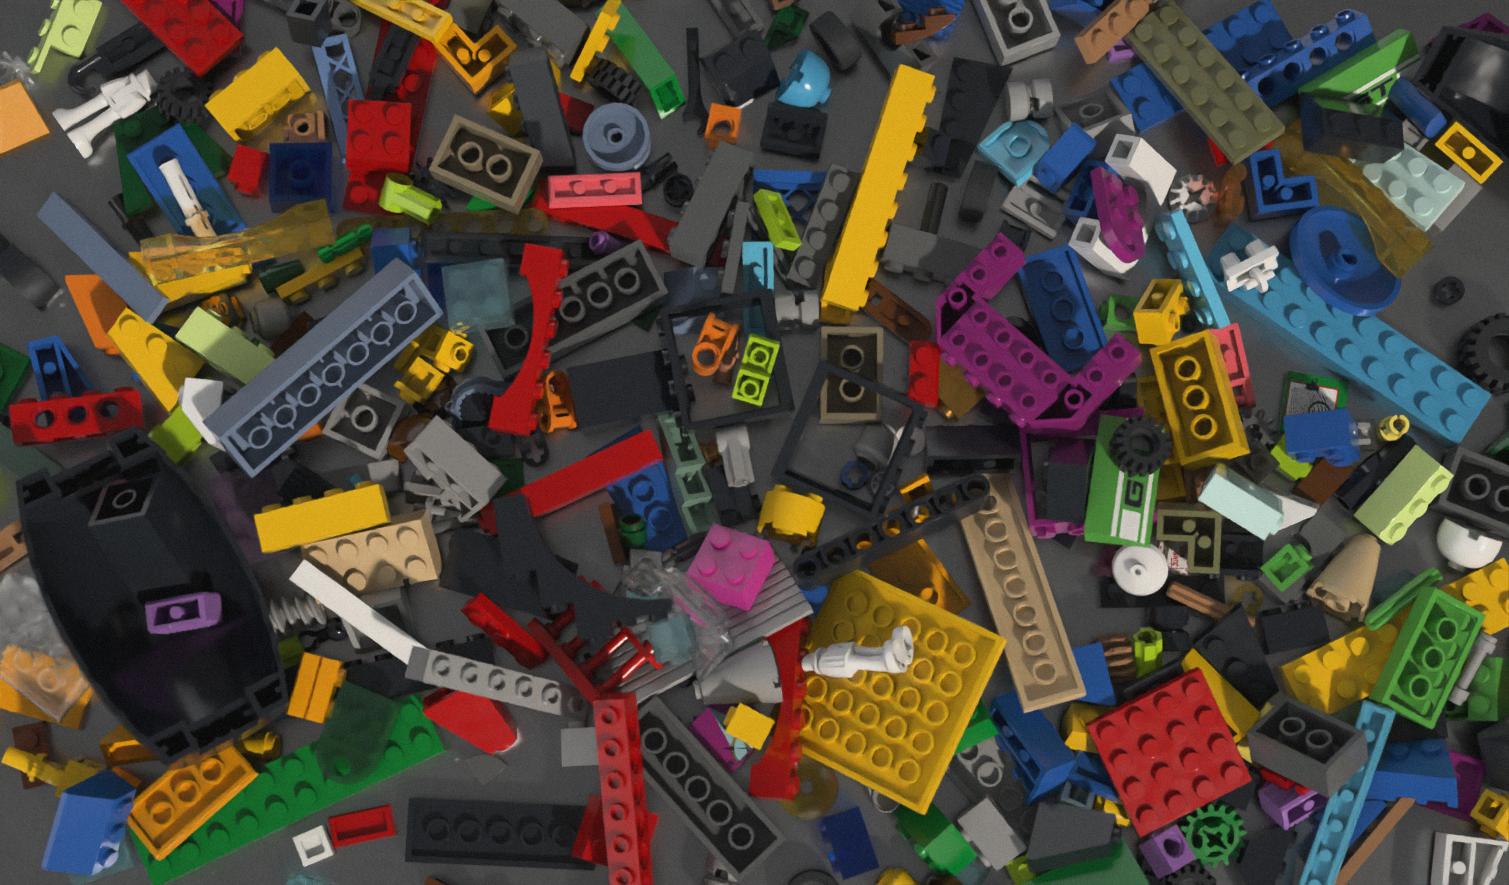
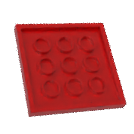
(1168, 751)

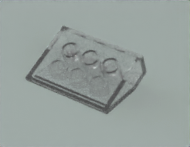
(32, 651)

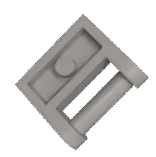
(1035, 208)

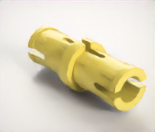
(1391, 424)

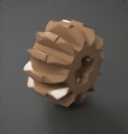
(1119, 657)

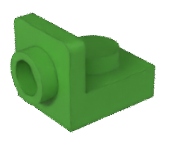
(1288, 565)

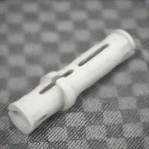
(187, 199)

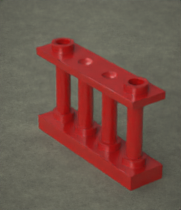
(582, 673)

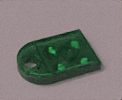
(357, 731)

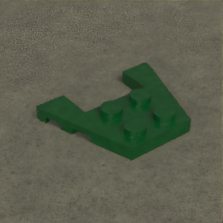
(144, 127)

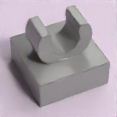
(1366, 434)

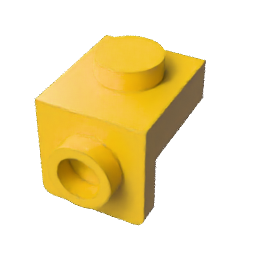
(419, 382)

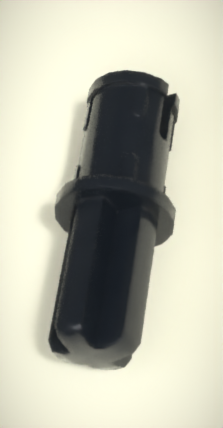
(655, 171)
(134, 224)

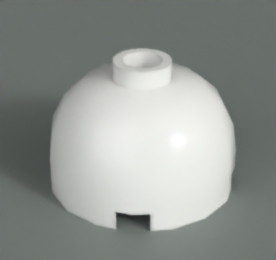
(1466, 545)

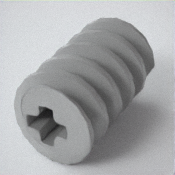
(296, 614)

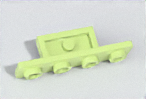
(65, 30)

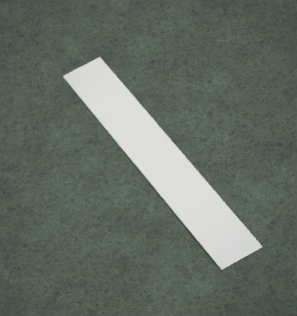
(354, 611)

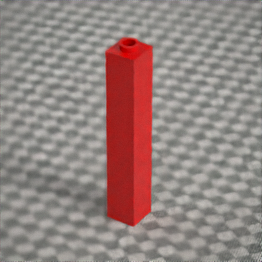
(583, 477)

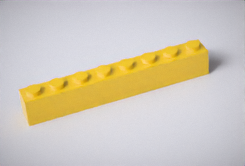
(877, 188)

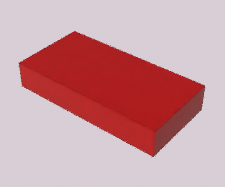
(362, 825)

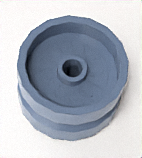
(617, 122)

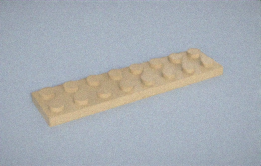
(1021, 599)

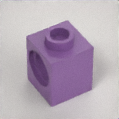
(1178, 850)

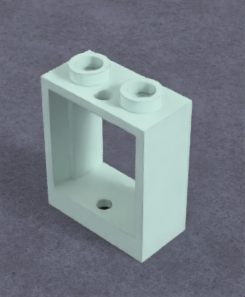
(1242, 501)

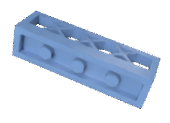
(330, 90)

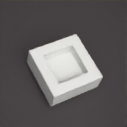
(313, 845)

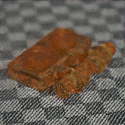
(1229, 199)

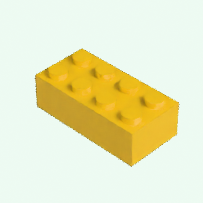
(1199, 400)

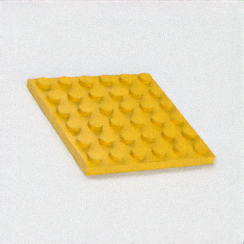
(894, 726)

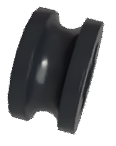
(1456, 285)

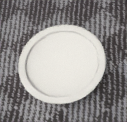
(1139, 569)

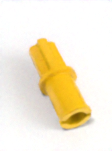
(411, 352)

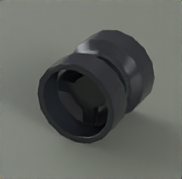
(677, 185)

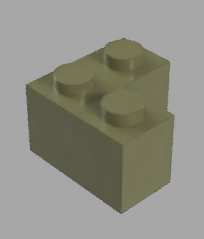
(1198, 526)

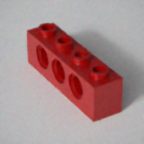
(27, 411)

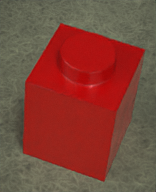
(249, 170)

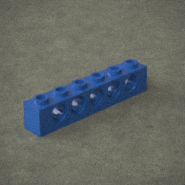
(1354, 37)

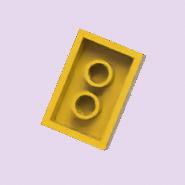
(257, 96)

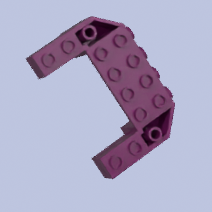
(1009, 364)

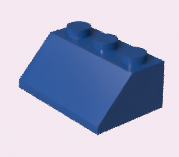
(89, 824)

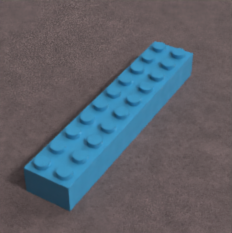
(1355, 347)

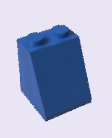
(1094, 675)

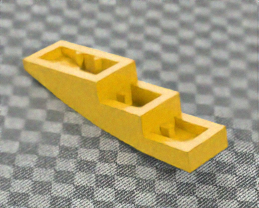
(1170, 479)

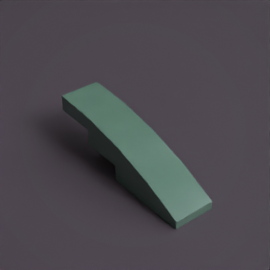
(686, 476)

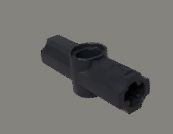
(1372, 473)

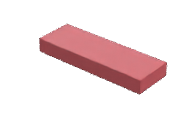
(594, 190)

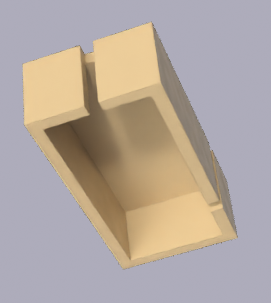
(379, 555)

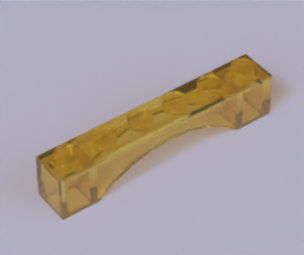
(1395, 237)
(181, 257)

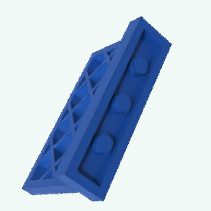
(791, 181)

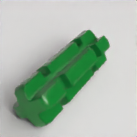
(346, 243)

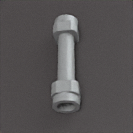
(1483, 644)

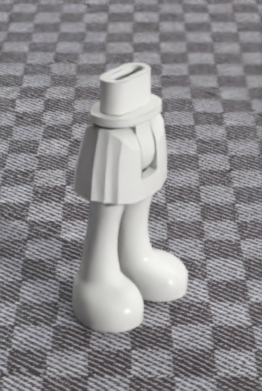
(124, 98)
(848, 657)

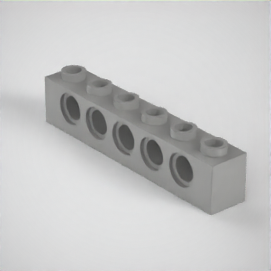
(496, 683)

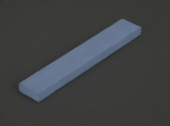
(103, 257)

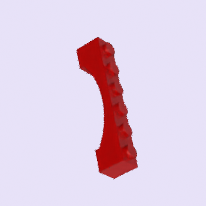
(515, 409)
(776, 772)

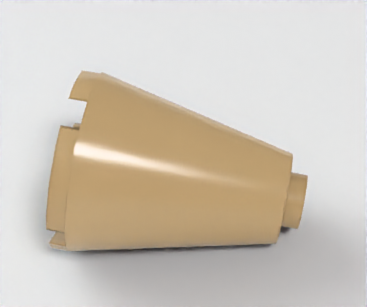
(1348, 579)

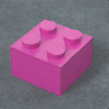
(732, 566)

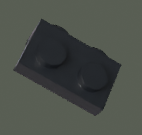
(794, 129)
(1240, 556)

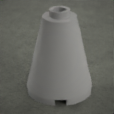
(742, 678)

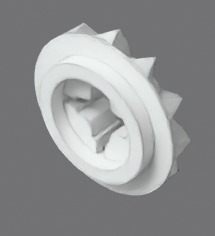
(1193, 212)

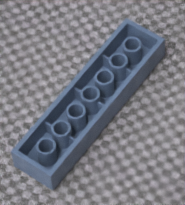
(323, 367)

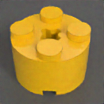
(791, 516)

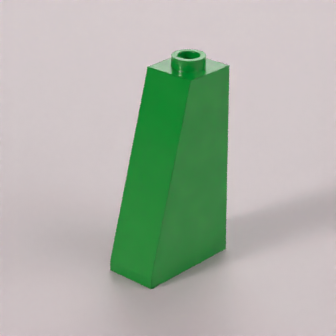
(645, 63)
(1113, 870)

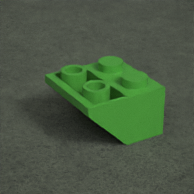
(1487, 695)

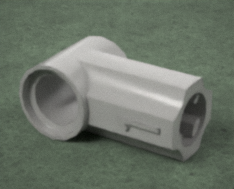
(734, 447)

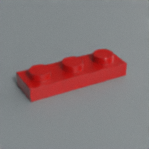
(505, 631)

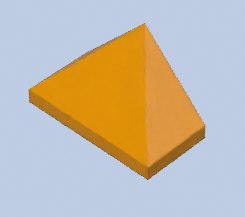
(121, 748)

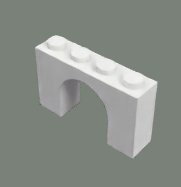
(1150, 177)

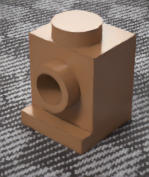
(317, 132)

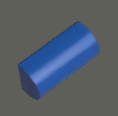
(1418, 108)

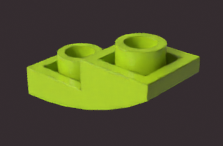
(755, 369)

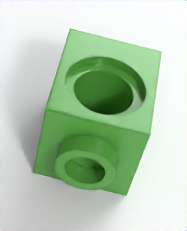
(1107, 314)

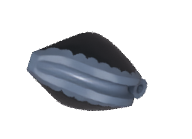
(473, 401)

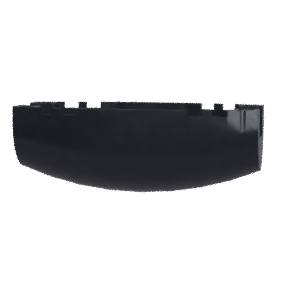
(173, 691)

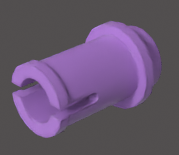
(602, 243)

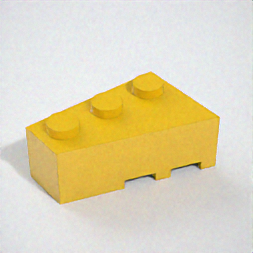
(154, 357)

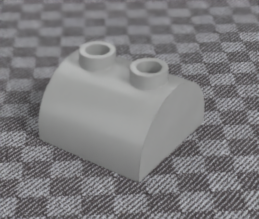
(392, 605)

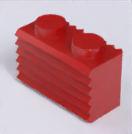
(923, 372)

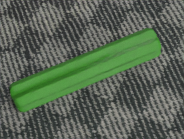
(1401, 599)

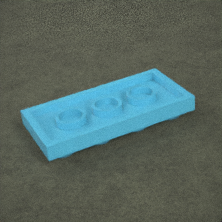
(1196, 280)

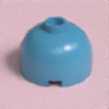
(806, 81)

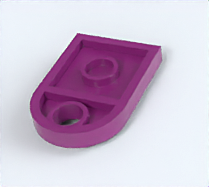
(1118, 215)

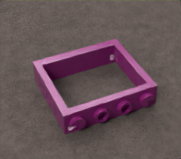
(1049, 528)

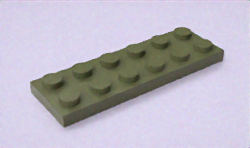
(1204, 82)

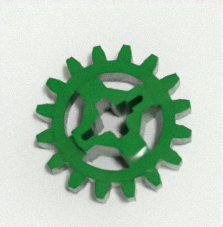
(1217, 821)

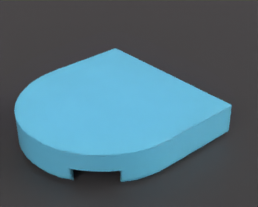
(1016, 149)

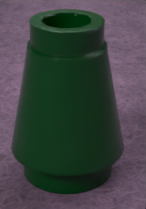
(279, 274)
(632, 532)

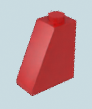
(473, 718)

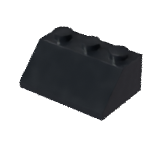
(1349, 128)

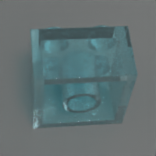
(478, 296)

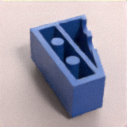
(1034, 747)

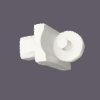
(1252, 271)

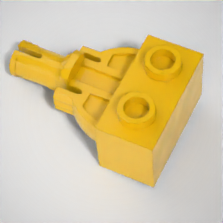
(56, 774)

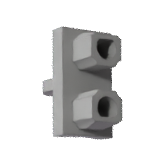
(425, 496)

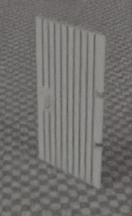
(774, 608)

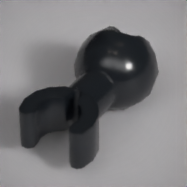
(331, 631)

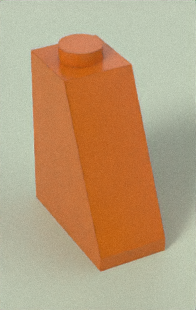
(98, 308)

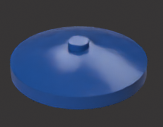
(1341, 262)

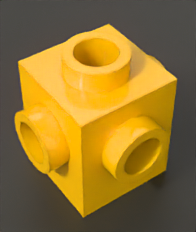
(447, 350)
(1492, 815)

